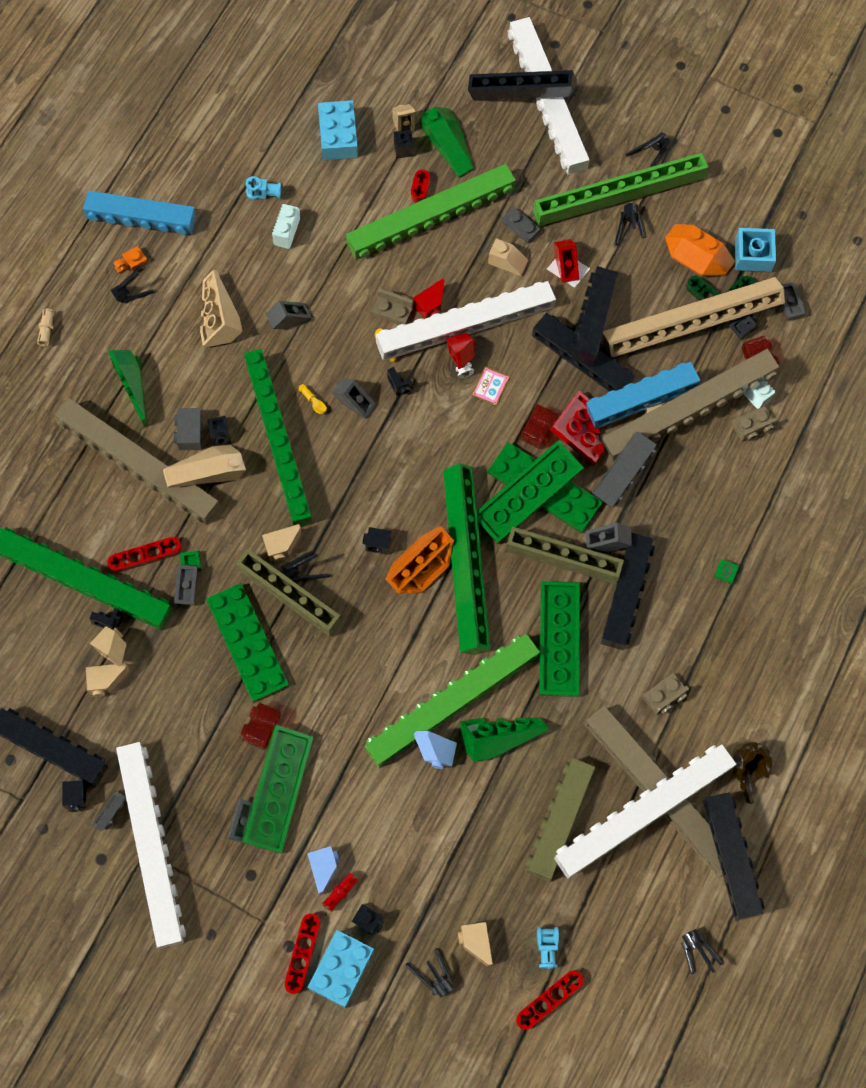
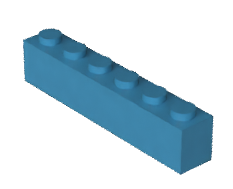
(139, 212)
(642, 395)

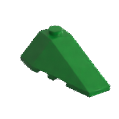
(130, 375)
(490, 739)

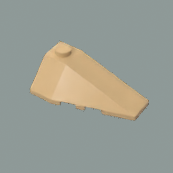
(220, 316)
(207, 466)

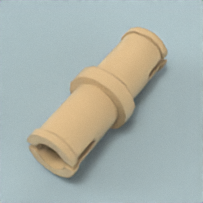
(45, 327)

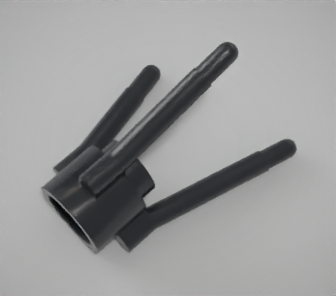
(657, 143)
(631, 215)
(120, 291)
(291, 568)
(695, 941)
(442, 984)

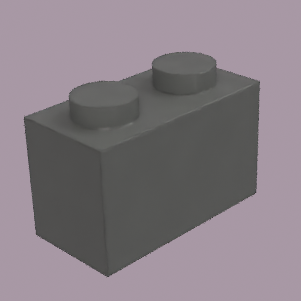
(188, 429)
(608, 538)

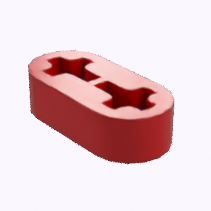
(417, 185)

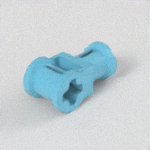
(261, 188)
(548, 944)

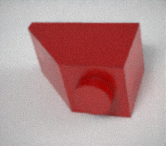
(566, 260)
(430, 300)
(461, 349)

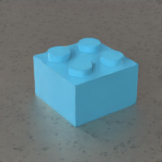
(755, 249)

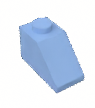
(435, 748)
(323, 867)

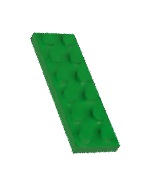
(528, 491)
(569, 504)
(559, 639)
(247, 643)
(277, 789)

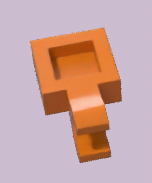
(133, 258)

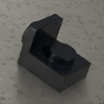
(744, 325)
(397, 384)
(219, 431)
(102, 619)
(368, 920)

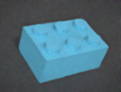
(337, 130)
(341, 969)

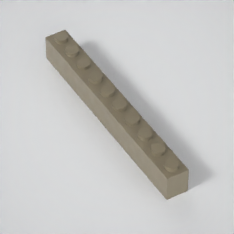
(695, 402)
(135, 460)
(646, 775)

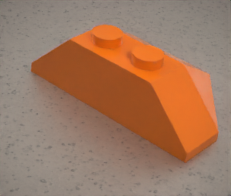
(698, 251)
(421, 562)

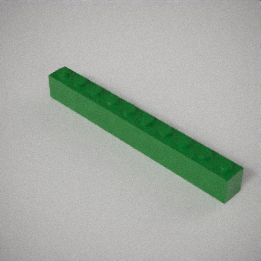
(277, 438)
(466, 560)
(84, 579)

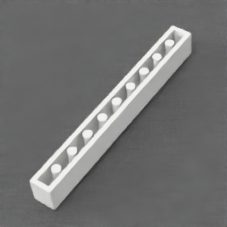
(554, 109)
(468, 319)
(644, 811)
(150, 846)

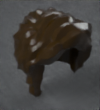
(751, 763)

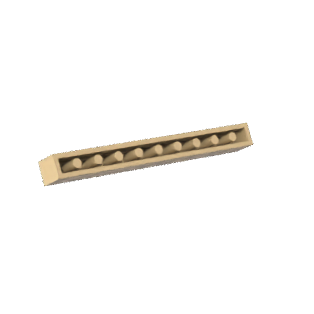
(693, 317)

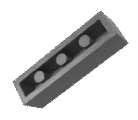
(623, 469)

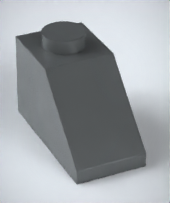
(287, 314)
(353, 397)

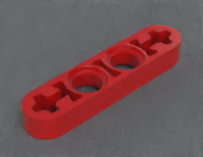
(144, 552)
(305, 954)
(549, 1000)

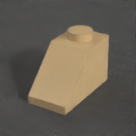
(404, 117)
(507, 257)
(281, 542)
(110, 645)
(104, 678)
(476, 941)

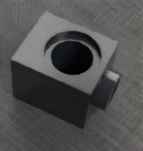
(403, 144)
(377, 540)
(74, 795)

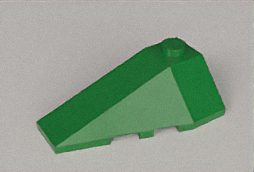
(447, 137)

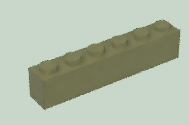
(564, 555)
(288, 592)
(560, 820)

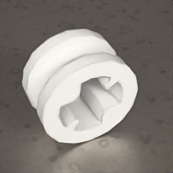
(466, 371)

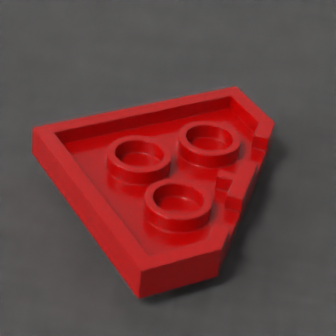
(577, 429)

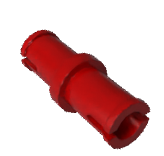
(340, 892)

